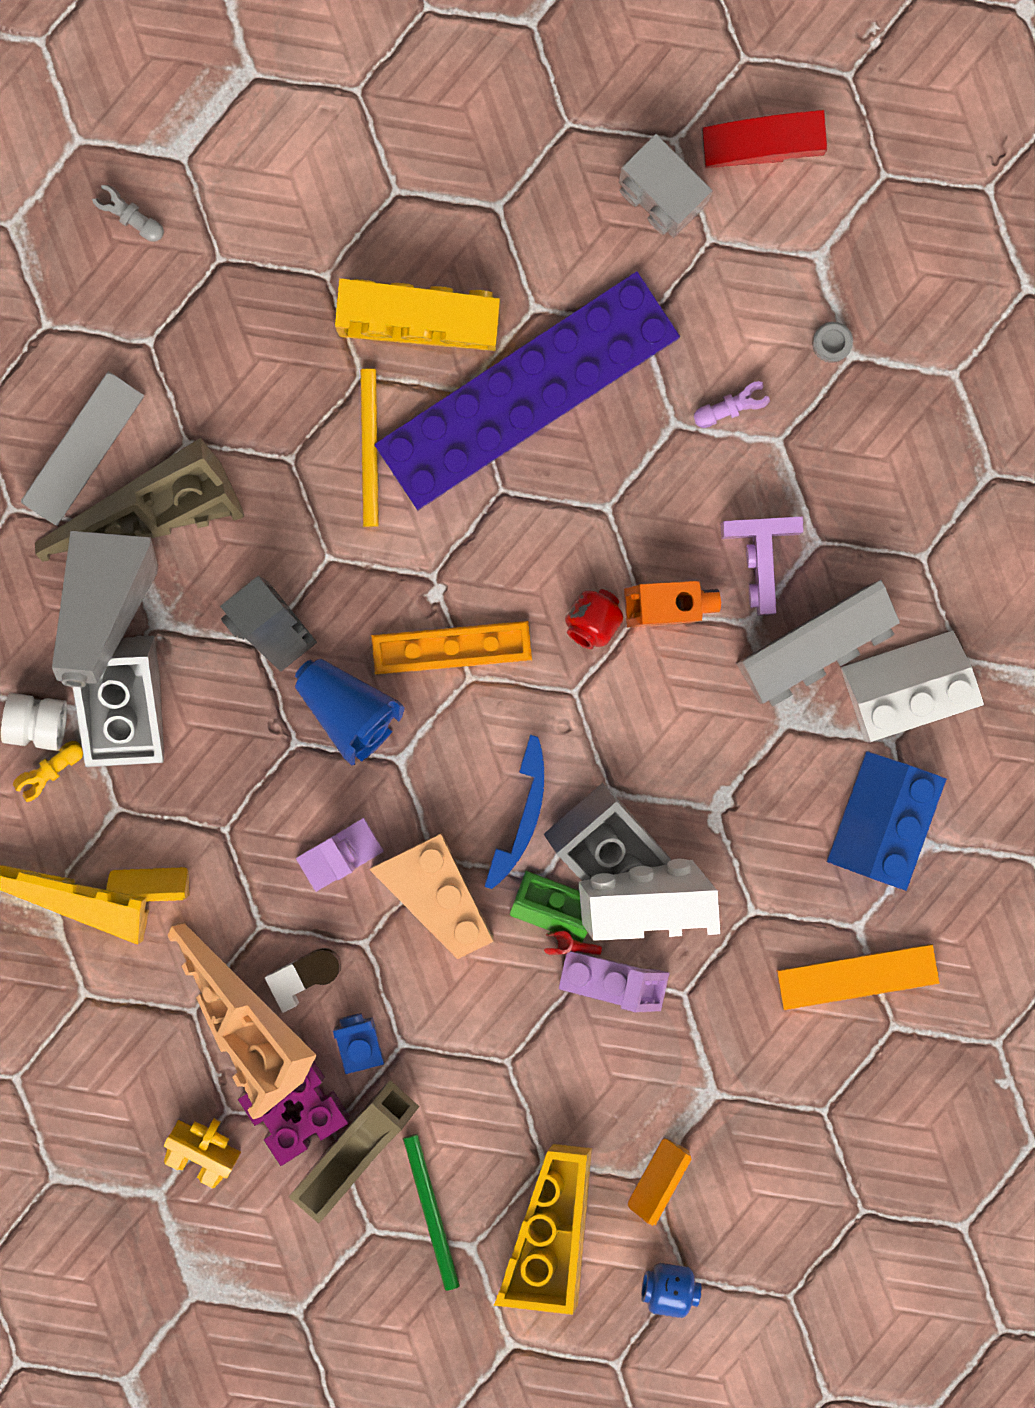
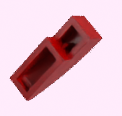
(765, 139)

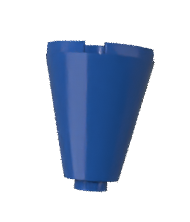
(347, 708)

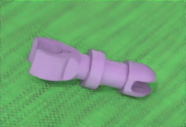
(708, 415)

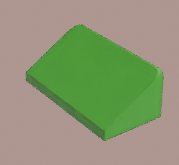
(549, 906)

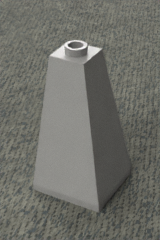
(99, 598)

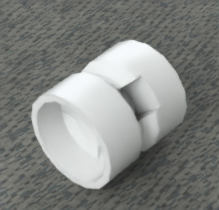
(28, 721)

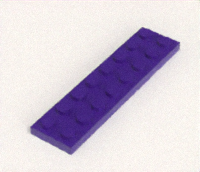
(527, 391)

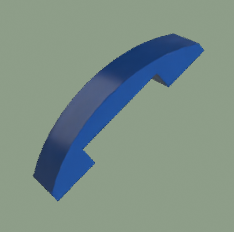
(504, 860)

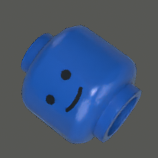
(670, 1290)

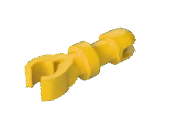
(69, 754)

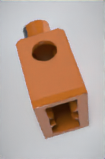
(656, 603)

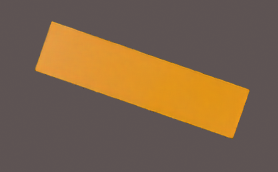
(451, 647)
(857, 976)

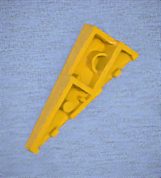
(100, 908)

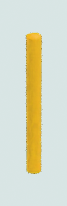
(369, 451)

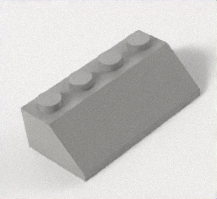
(819, 642)

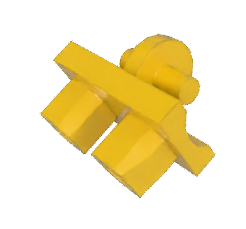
(203, 1147)

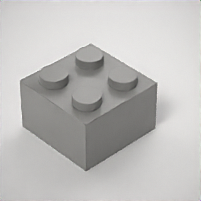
(663, 187)

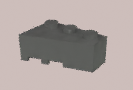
(267, 623)

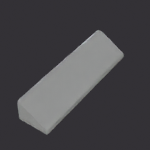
(82, 448)

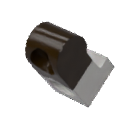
(317, 968)

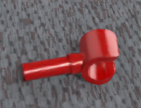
(567, 944)

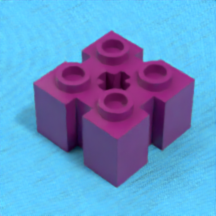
(319, 1114)

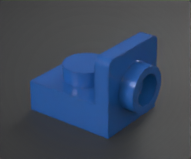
(358, 1043)

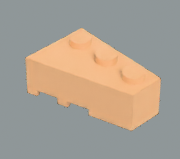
(436, 894)

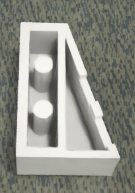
(649, 899)

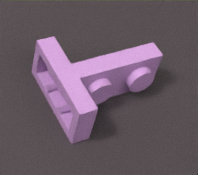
(761, 554)
(339, 855)
(614, 982)

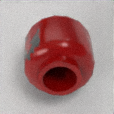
(594, 618)

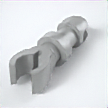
(130, 215)

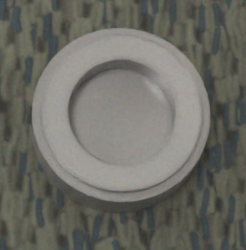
(832, 342)

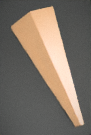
(261, 1046)

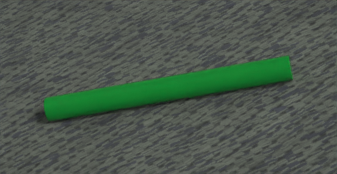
(431, 1212)

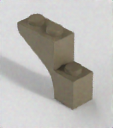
(353, 1151)

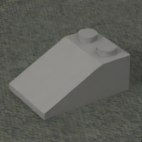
(123, 711)
(603, 838)

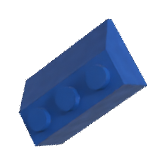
(886, 820)

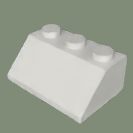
(911, 686)

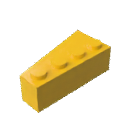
(417, 314)
(549, 1246)

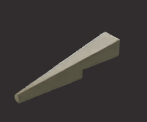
(173, 494)

